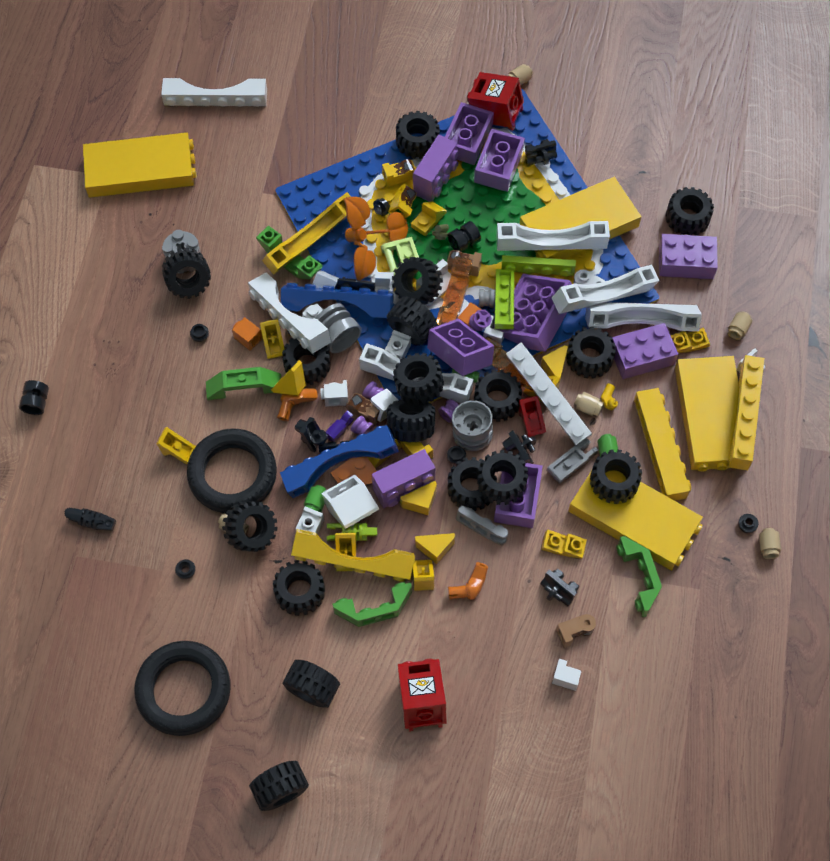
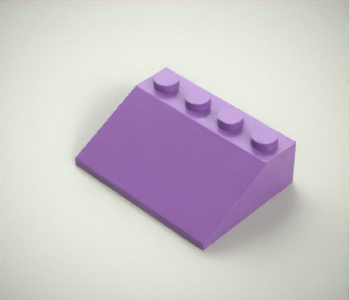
(535, 312)

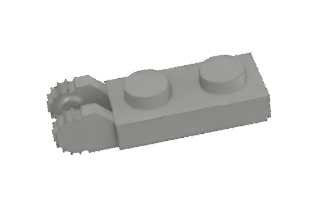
(571, 461)
(482, 525)

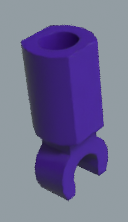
(339, 426)

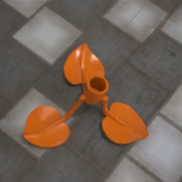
(357, 212)

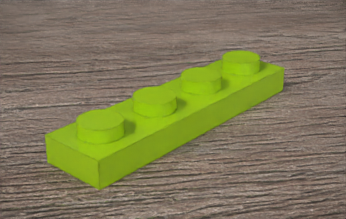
(539, 265)
(504, 299)

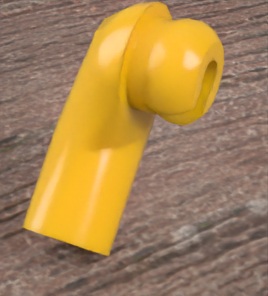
(606, 397)

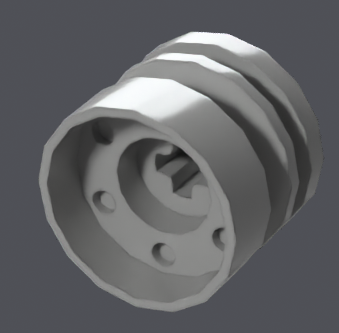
(341, 327)
(475, 417)

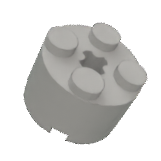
(182, 240)

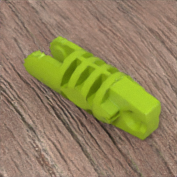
(360, 529)

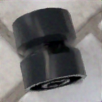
(465, 237)
(34, 397)

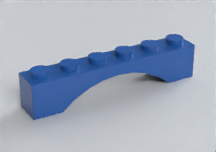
(373, 303)
(301, 477)

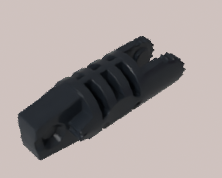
(90, 519)

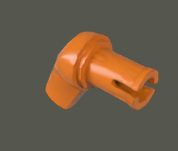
(289, 401)
(473, 586)

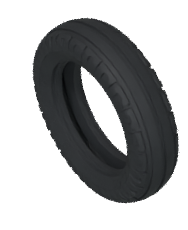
(224, 440)
(182, 724)

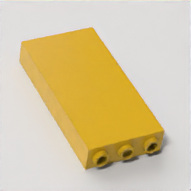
(139, 164)
(596, 203)
(709, 409)
(646, 519)

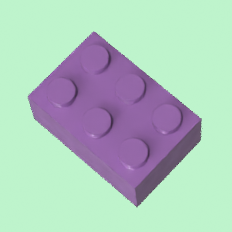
(470, 130)
(499, 160)
(435, 168)
(687, 256)
(460, 347)
(644, 351)
(403, 478)
(523, 510)

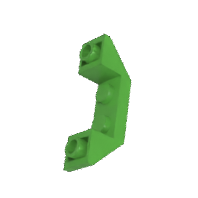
(299, 266)
(241, 379)
(630, 551)
(345, 607)

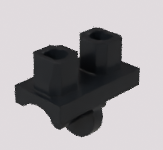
(541, 152)
(311, 433)
(514, 442)
(557, 588)

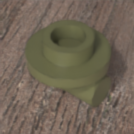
(441, 231)

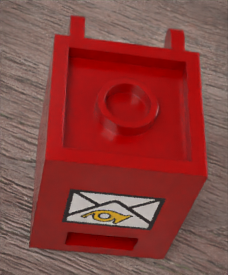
(499, 95)
(422, 693)

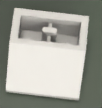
(349, 501)

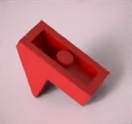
(532, 416)

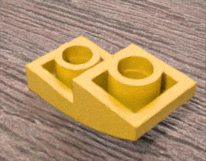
(690, 341)
(564, 545)

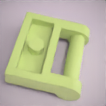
(405, 249)

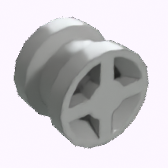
(486, 298)

